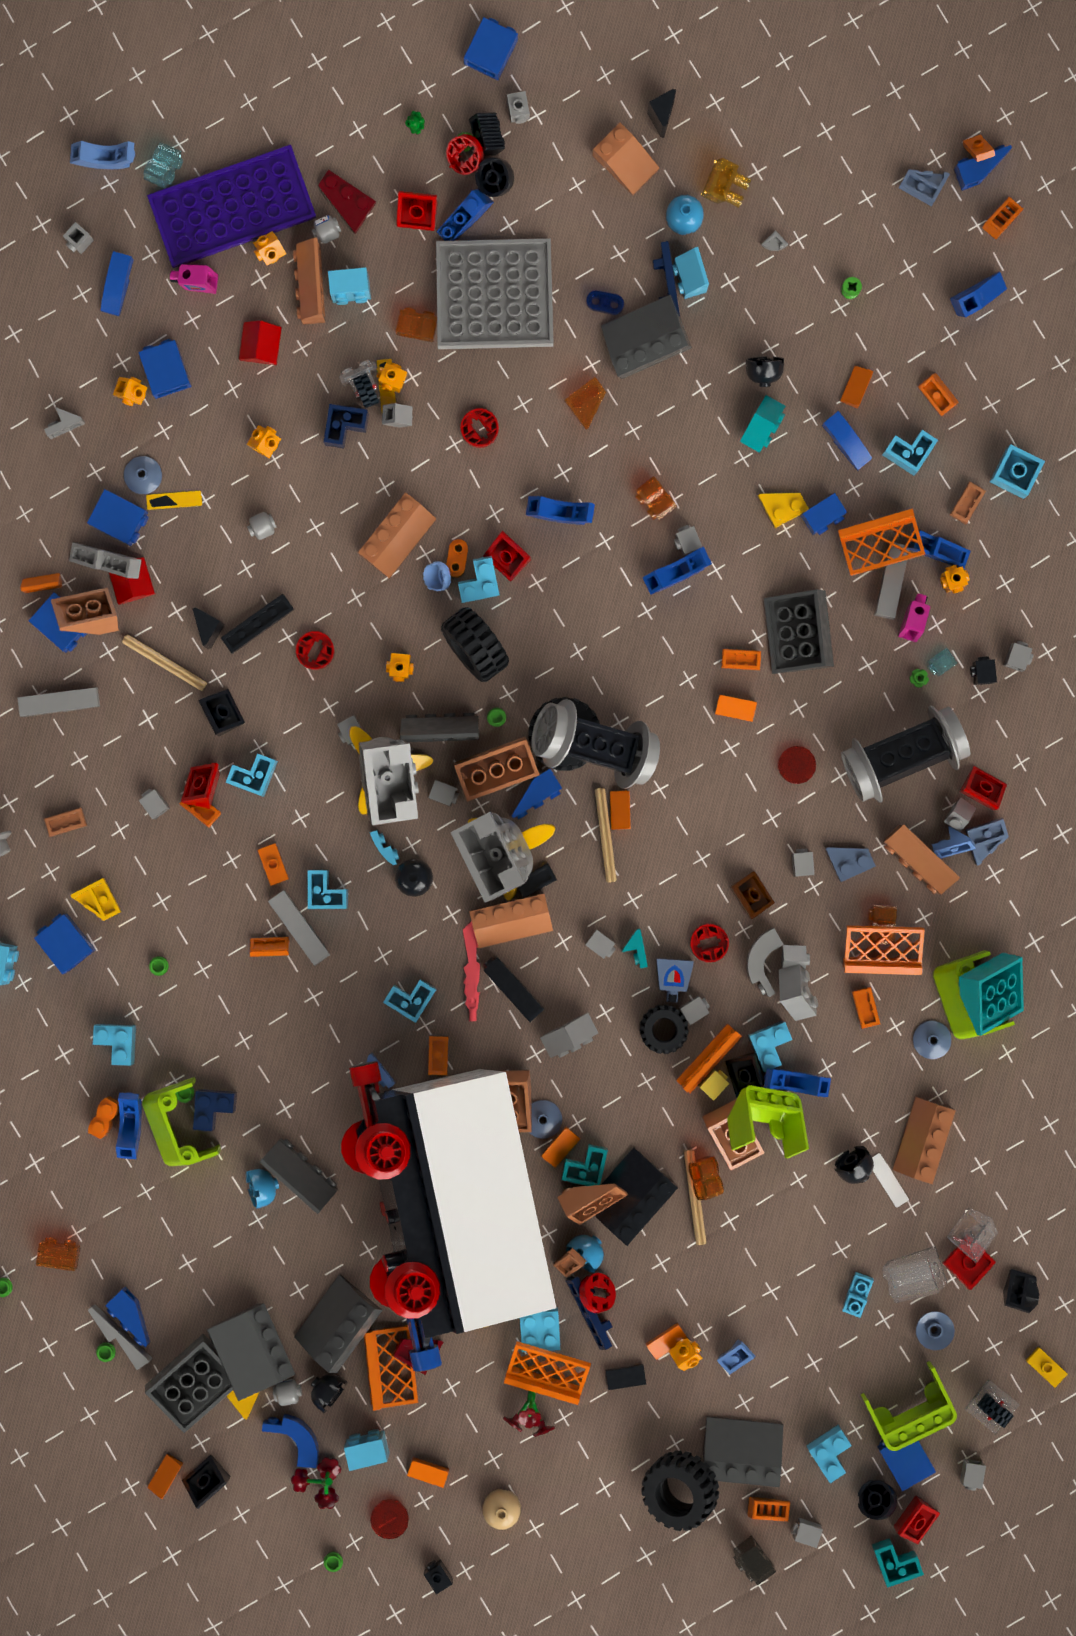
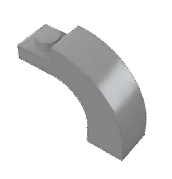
(756, 958)

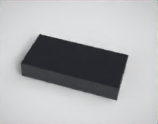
(537, 880)
(625, 1377)

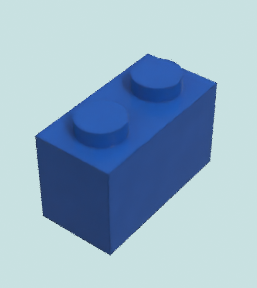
(824, 514)

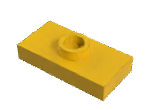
(1046, 1367)

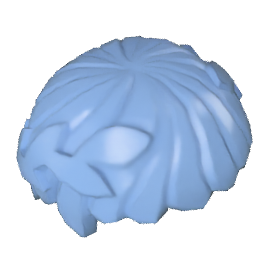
(437, 576)

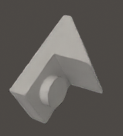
(68, 422)

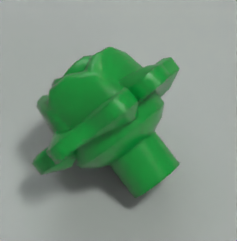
(415, 122)

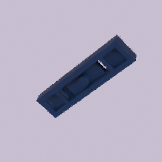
(666, 264)
(596, 1327)

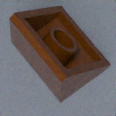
(752, 895)

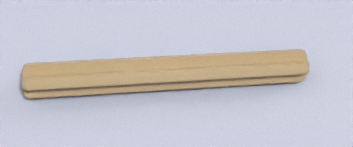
(164, 662)
(605, 834)
(696, 1207)

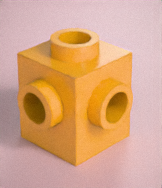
(268, 248)
(395, 383)
(130, 391)
(264, 441)
(948, 582)
(397, 660)
(686, 1354)

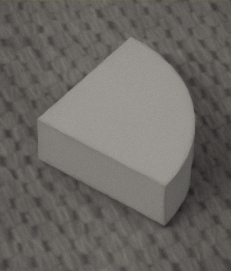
(774, 242)

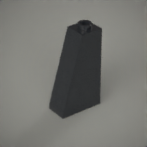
(513, 988)

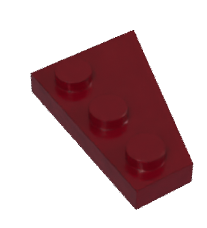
(348, 200)

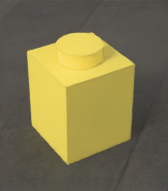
(714, 1083)

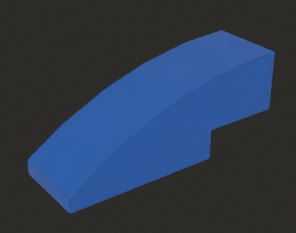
(116, 283)
(847, 440)
(941, 549)

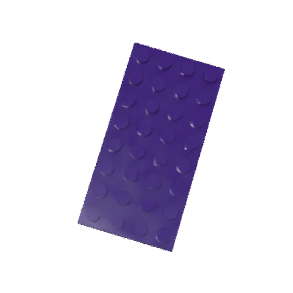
(231, 206)

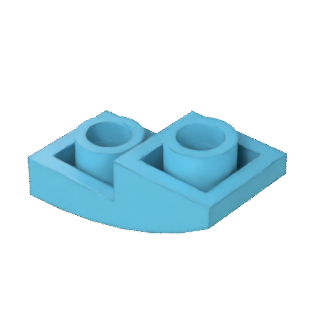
(388, 853)
(857, 1294)

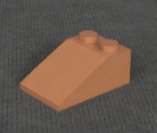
(625, 159)
(86, 612)
(520, 1091)
(718, 1127)
(588, 1201)

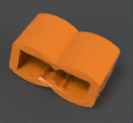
(103, 1122)

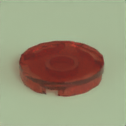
(796, 765)
(389, 1519)

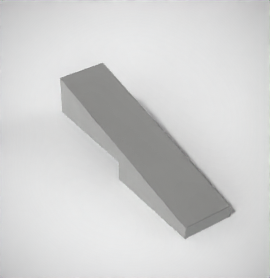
(105, 560)
(891, 586)
(58, 702)
(299, 927)
(111, 1330)

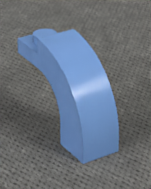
(102, 156)

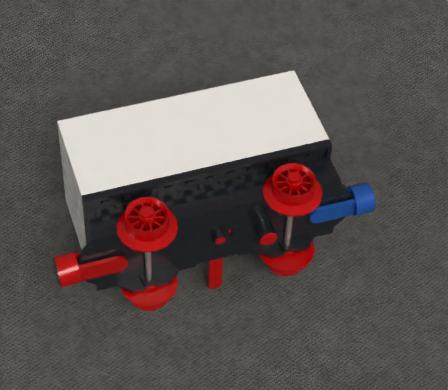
(453, 1205)

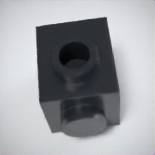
(983, 671)
(438, 1576)

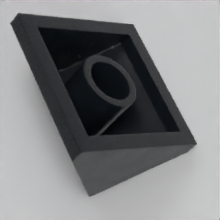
(660, 111)
(208, 627)
(221, 712)
(744, 1072)
(205, 1481)

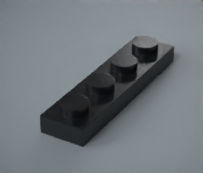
(257, 623)

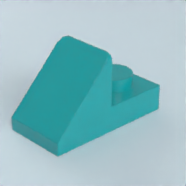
(636, 943)

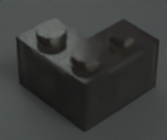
(753, 1561)

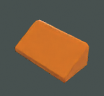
(856, 386)
(938, 394)
(41, 583)
(735, 708)
(620, 810)
(560, 1147)
(665, 1341)
(428, 1472)
(164, 1476)

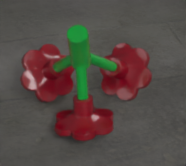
(530, 1417)
(328, 1471)

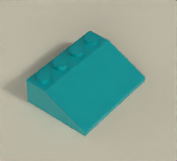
(993, 991)

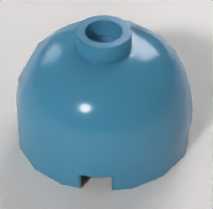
(684, 214)
(261, 1186)
(589, 1249)

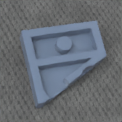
(923, 185)
(987, 838)
(849, 861)

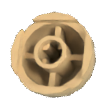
(501, 1509)

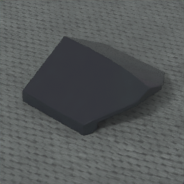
(1021, 1291)

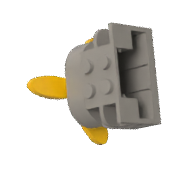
(387, 777)
(499, 853)

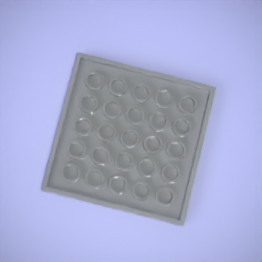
(494, 294)

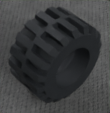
(678, 1038)

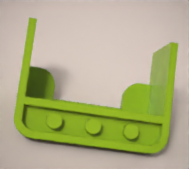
(946, 981)
(156, 1107)
(778, 1108)
(918, 1421)

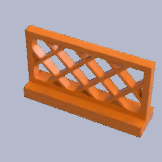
(876, 526)
(879, 964)
(708, 1058)
(374, 1372)
(543, 1383)

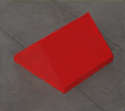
(417, 210)
(260, 342)
(507, 556)
(131, 588)
(201, 785)
(984, 788)
(916, 1520)

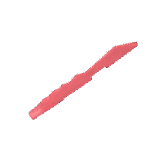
(472, 972)

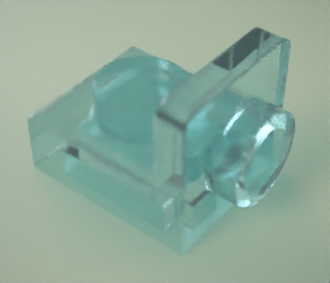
(941, 662)

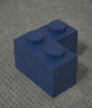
(343, 419)
(208, 1103)

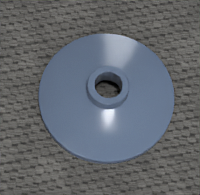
(145, 484)
(922, 1038)
(553, 1116)
(943, 1335)

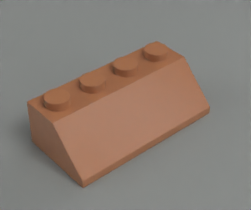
(310, 282)
(397, 535)
(496, 769)
(920, 859)
(511, 920)
(924, 1140)

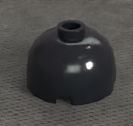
(494, 177)
(764, 370)
(414, 877)
(855, 1166)
(326, 1390)
(877, 1500)

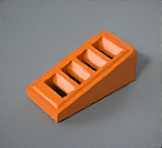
(993, 226)
(756, 1501)

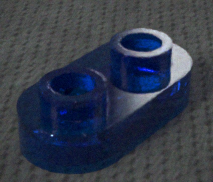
(605, 301)

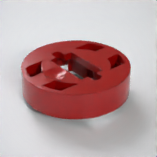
(456, 146)
(486, 422)
(307, 646)
(723, 945)
(594, 1303)

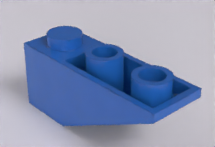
(972, 173)
(465, 215)
(978, 295)
(540, 788)
(128, 1311)

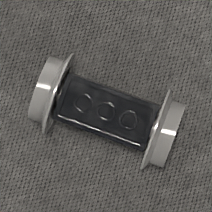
(562, 734)
(906, 753)

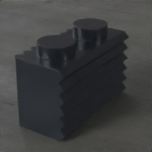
(487, 131)

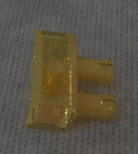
(720, 180)

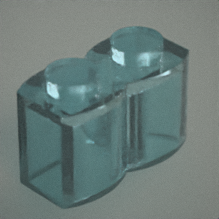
(163, 165)

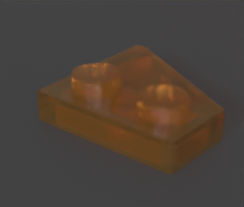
(586, 401)

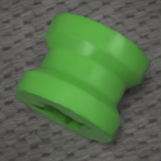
(848, 291)

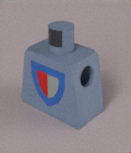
(673, 976)

